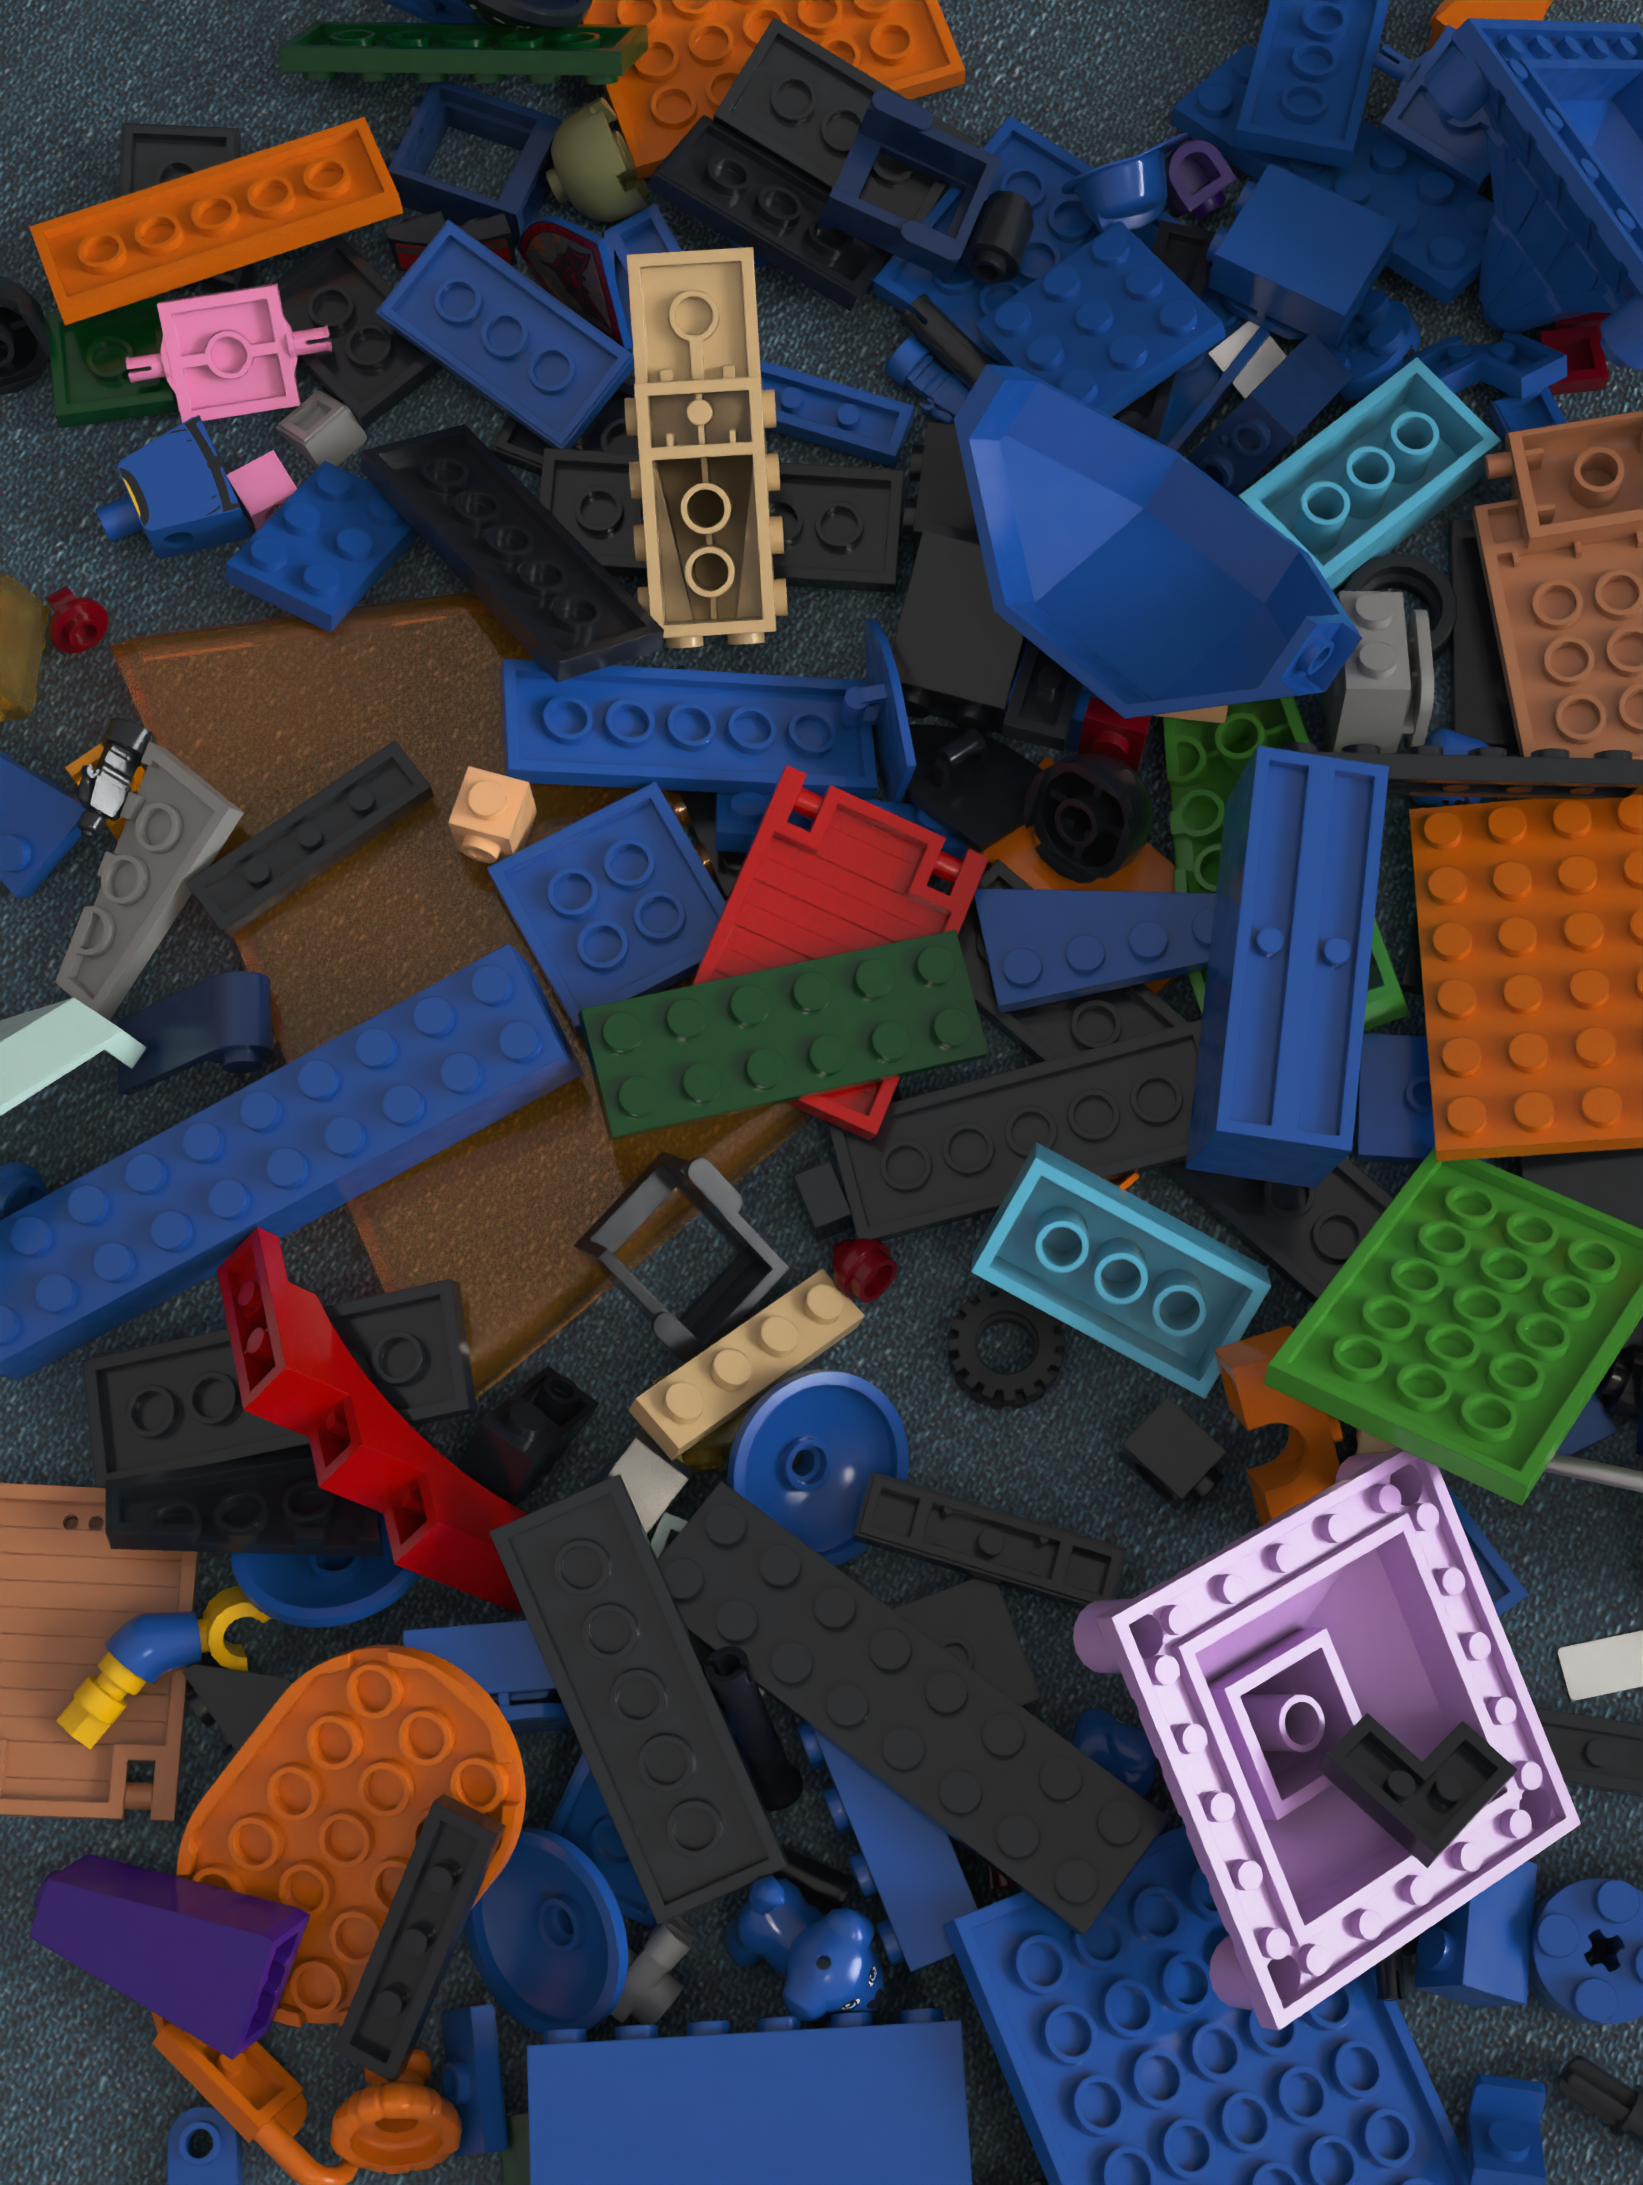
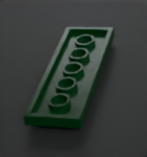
(474, 49)
(781, 1034)

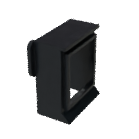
(729, 1295)

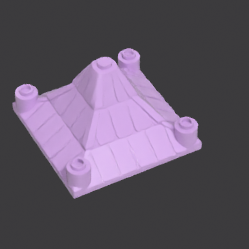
(1267, 1663)

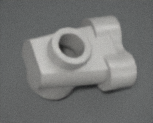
(648, 1985)

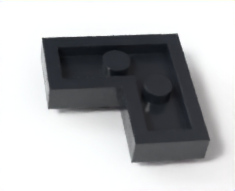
(1416, 1800)

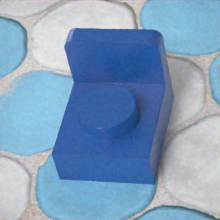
(1504, 2131)

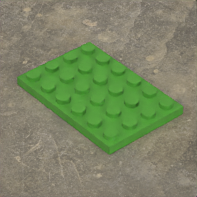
(1470, 1323)

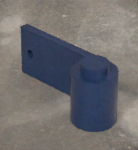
(212, 1021)

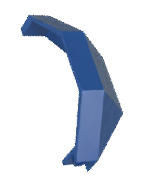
(1137, 559)

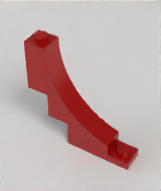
(362, 1449)

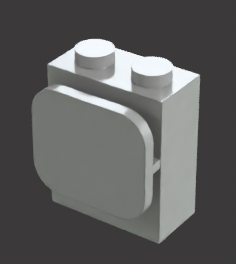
(1385, 681)

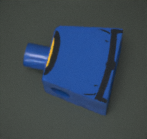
(176, 495)

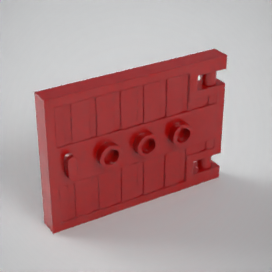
(833, 892)

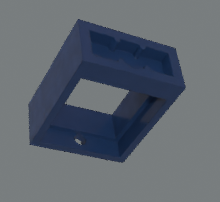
(488, 118)
(1271, 415)

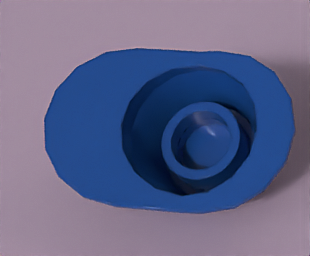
(1126, 189)

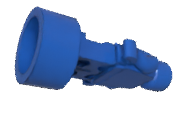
(914, 367)

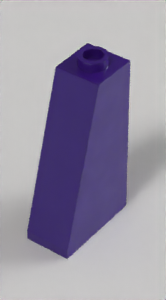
(174, 1945)

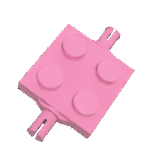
(229, 353)

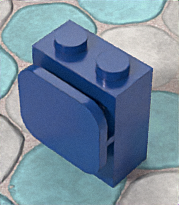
(1299, 257)
(506, 1665)

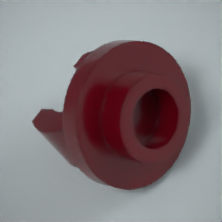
(76, 621)

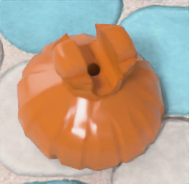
(397, 2123)

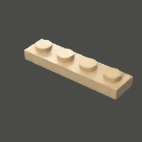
(745, 1364)

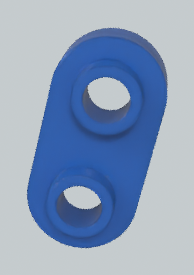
(223, 2162)

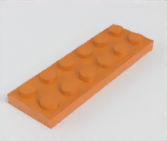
(215, 220)

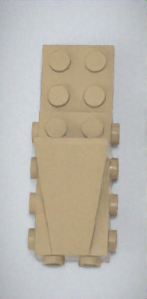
(703, 448)

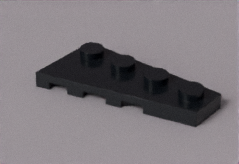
(240, 1508)

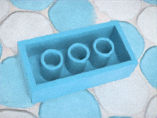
(1375, 473)
(1120, 1270)

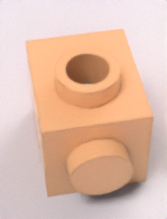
(492, 815)

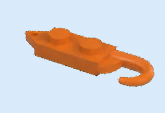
(253, 2097)

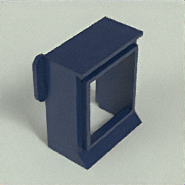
(907, 135)

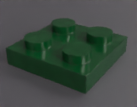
(92, 371)

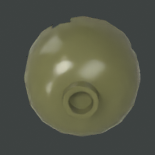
(595, 166)

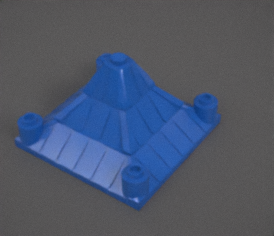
(1561, 170)

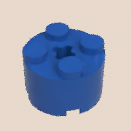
(1560, 1937)

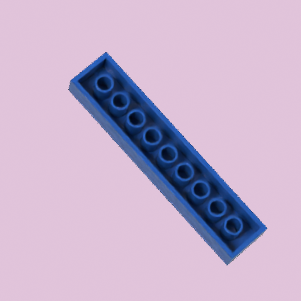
(276, 1156)

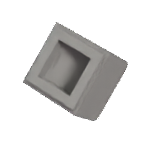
(322, 430)

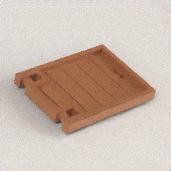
(57, 1610)

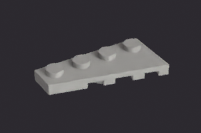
(168, 839)

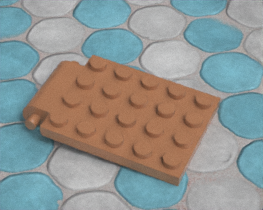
(1569, 583)

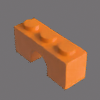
(1309, 1457)

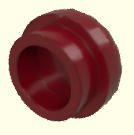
(862, 1268)

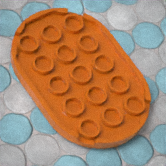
(336, 1796)

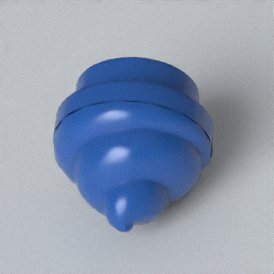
(19, 1187)

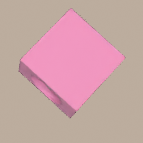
(261, 487)

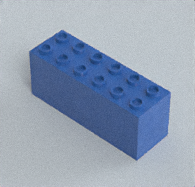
(1288, 968)
(754, 2105)

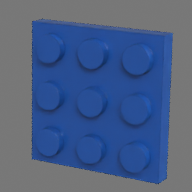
(1103, 323)
(612, 903)

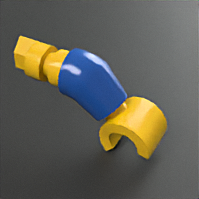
(148, 1649)

